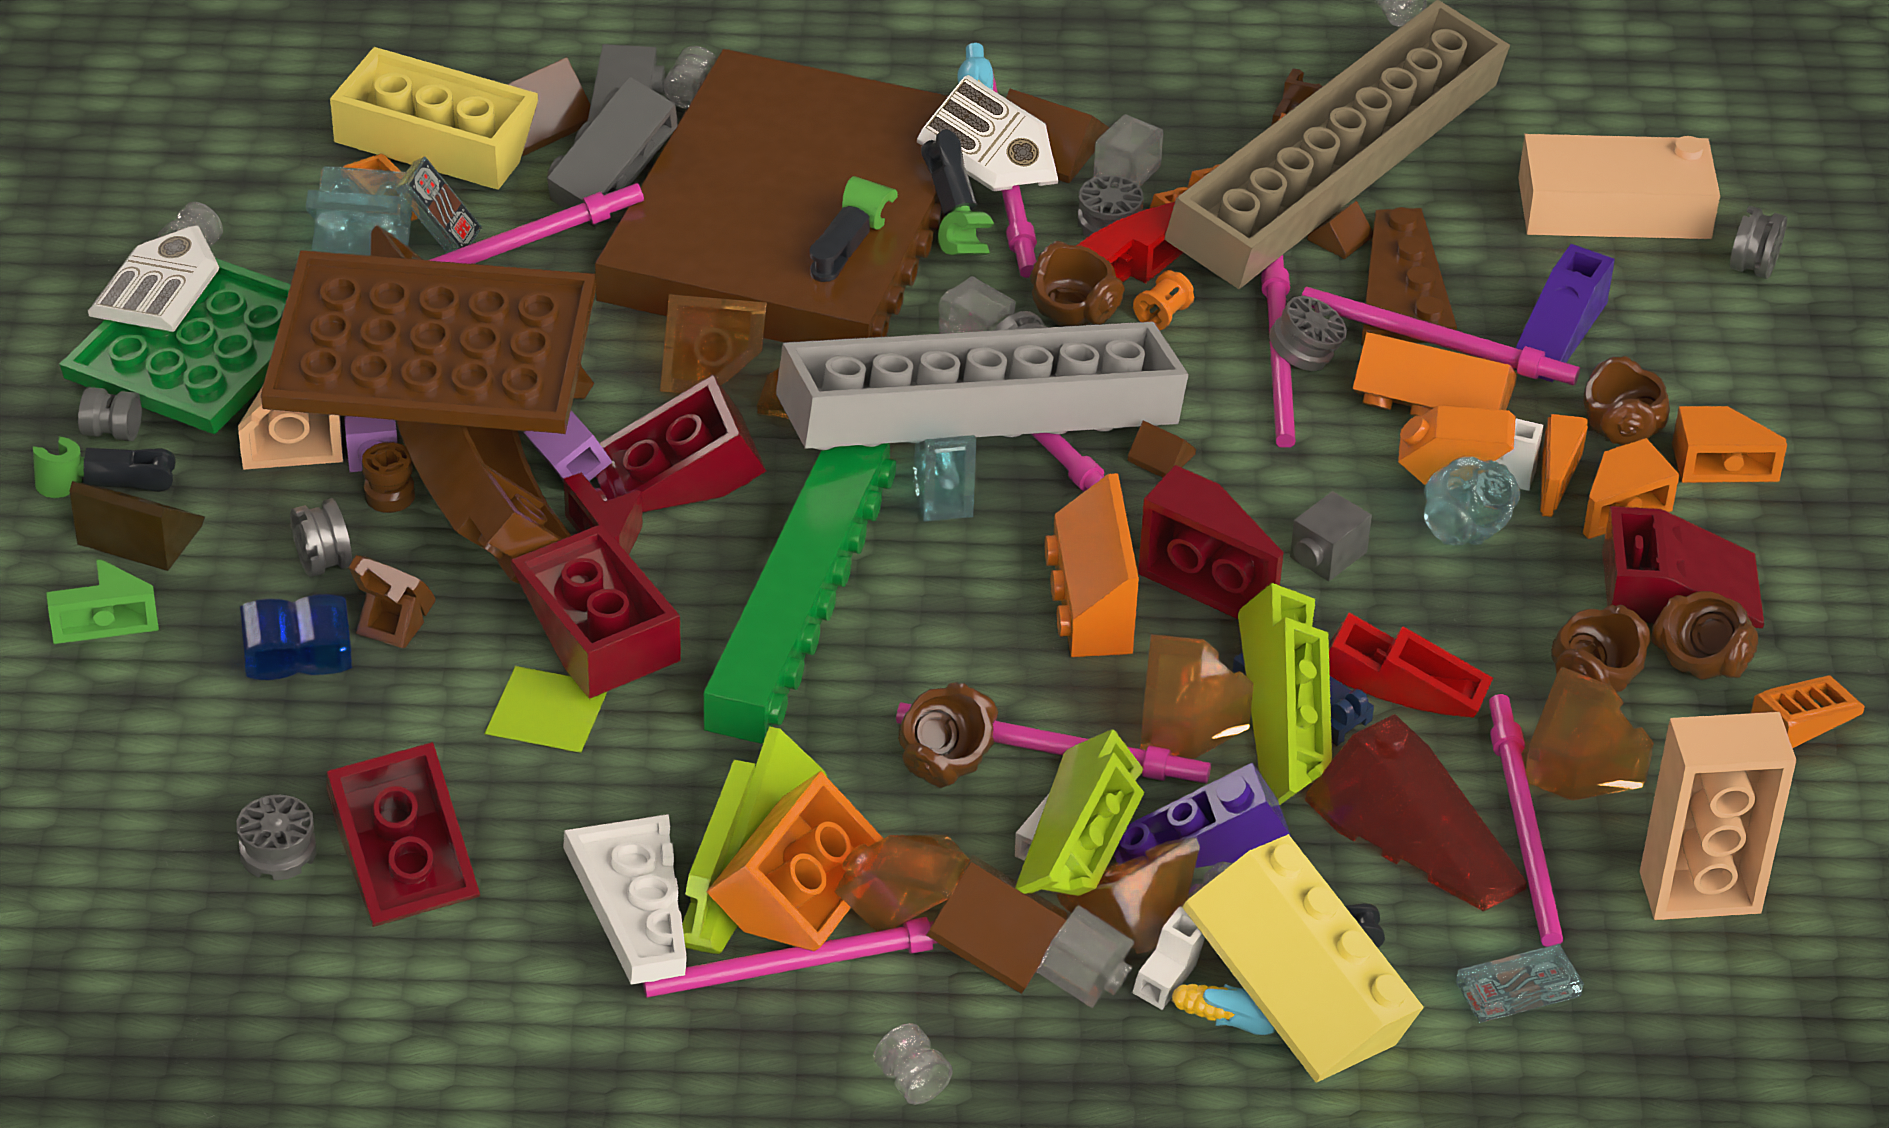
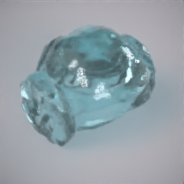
(1470, 500)

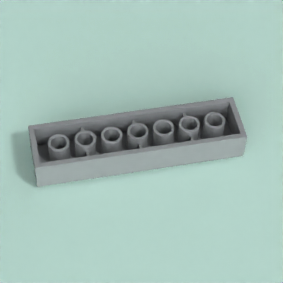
(979, 384)

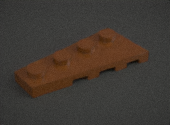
(1405, 272)

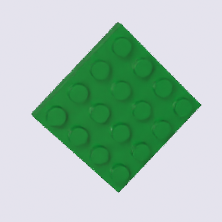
(202, 367)

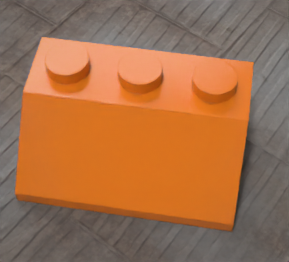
(1429, 377)
(1094, 572)
(791, 866)

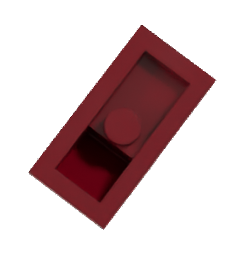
(589, 508)

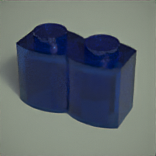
(295, 637)

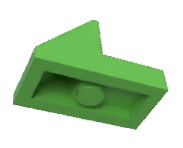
(113, 608)

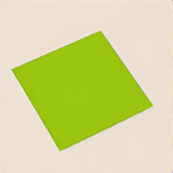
(545, 710)

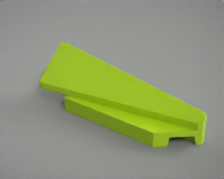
(1290, 688)
(741, 808)
(1083, 817)

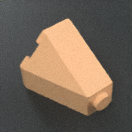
(288, 438)

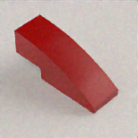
(1136, 243)
(1405, 669)

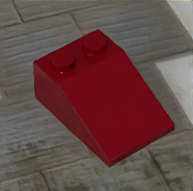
(683, 451)
(1205, 543)
(599, 610)
(401, 834)

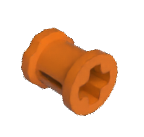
(1160, 296)

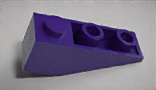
(1568, 303)
(1223, 816)

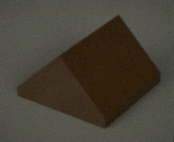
(131, 525)

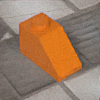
(1453, 433)
(1725, 447)
(1630, 478)

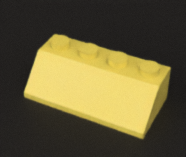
(434, 112)
(1303, 959)

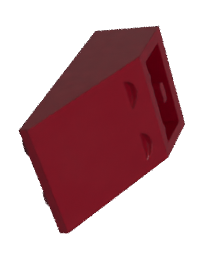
(1660, 556)

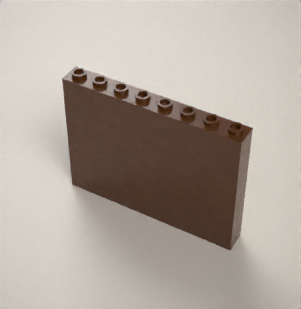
(760, 180)

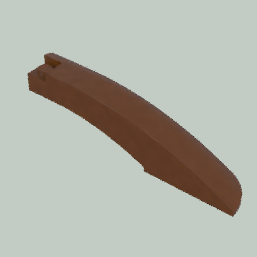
(478, 472)

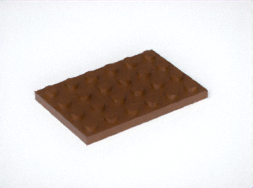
(430, 342)

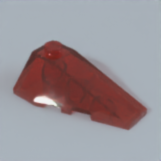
(1405, 801)

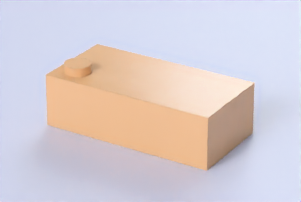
(1618, 186)
(1717, 815)

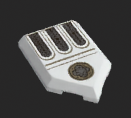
(997, 138)
(159, 281)

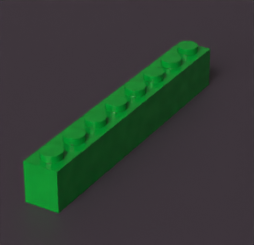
(796, 591)

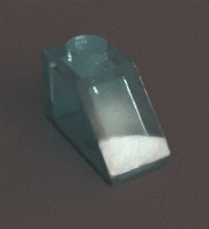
(945, 477)

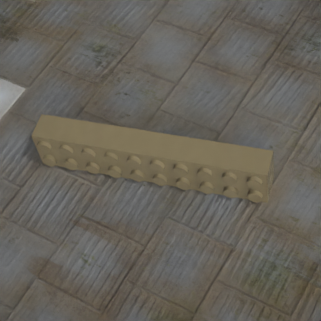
(1335, 144)

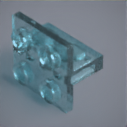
(352, 204)

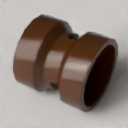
(388, 477)

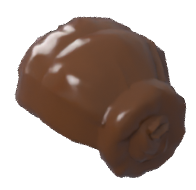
(1075, 285)
(1625, 401)
(1706, 635)
(1603, 645)
(947, 733)

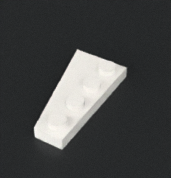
(633, 893)

